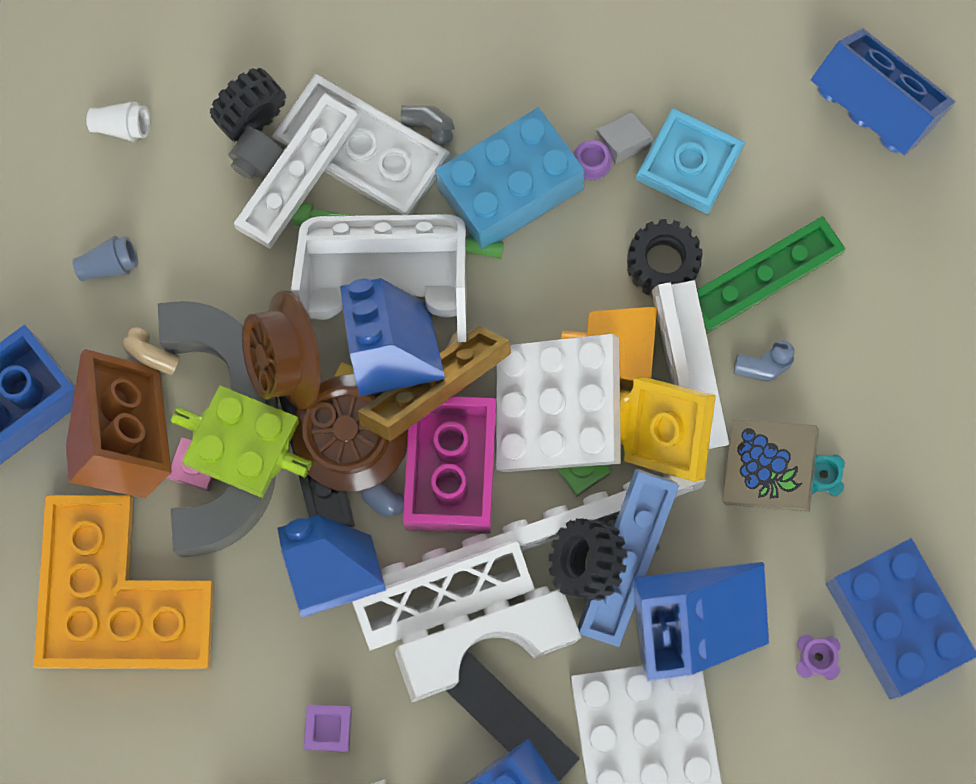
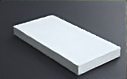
(379, 154)

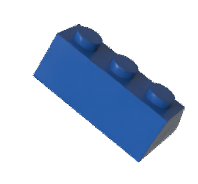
(881, 91)
(389, 337)

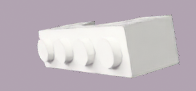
(538, 625)

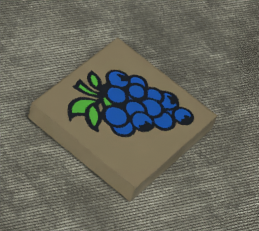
(771, 465)

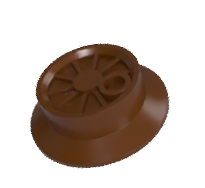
(283, 352)
(342, 450)

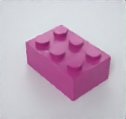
(451, 468)

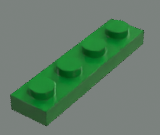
(768, 273)

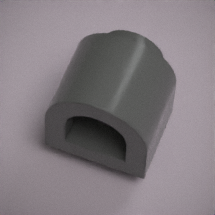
(254, 154)

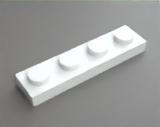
(296, 171)

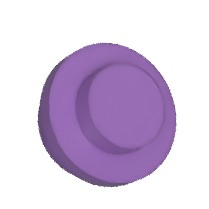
(594, 158)

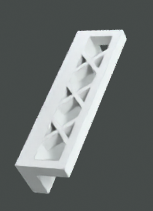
(688, 347)
(447, 603)

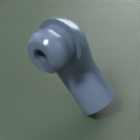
(384, 500)

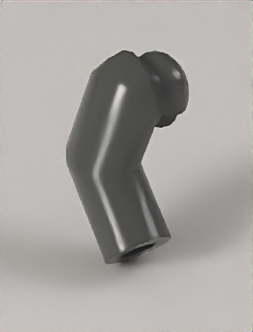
(431, 118)

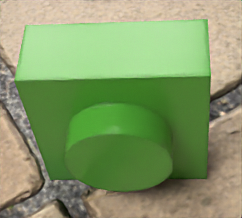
(583, 478)

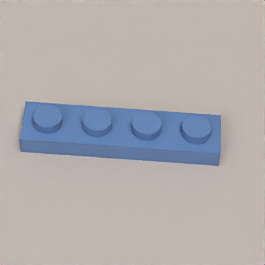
(641, 525)

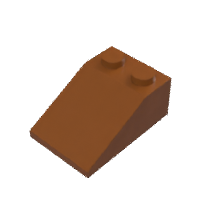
(117, 427)

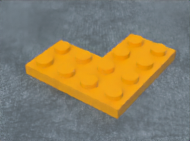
(94, 612)

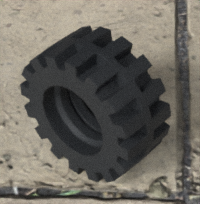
(247, 103)
(667, 235)
(604, 561)

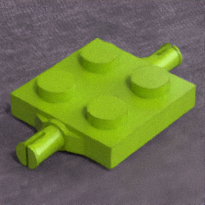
(241, 441)

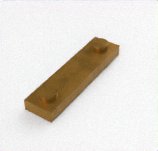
(462, 364)

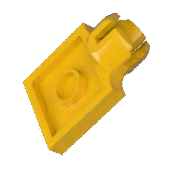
(666, 427)

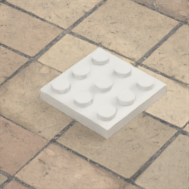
(559, 404)
(644, 728)

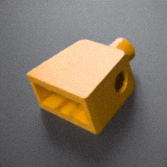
(636, 339)

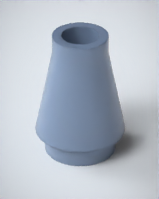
(108, 259)

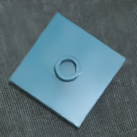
(690, 161)

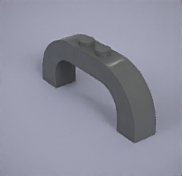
(232, 515)

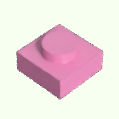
(185, 474)

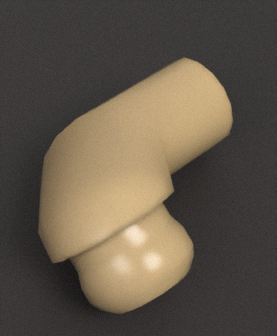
(137, 346)

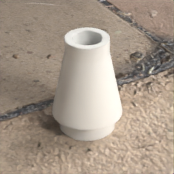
(122, 121)

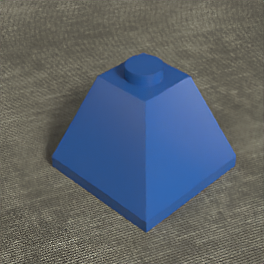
(328, 563)

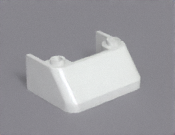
(410, 251)

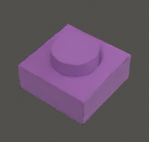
(328, 728)

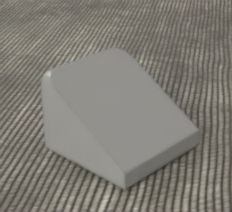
(625, 137)

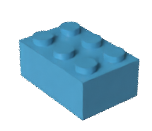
(510, 178)

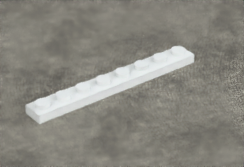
(595, 507)

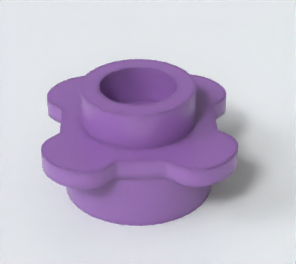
(827, 648)

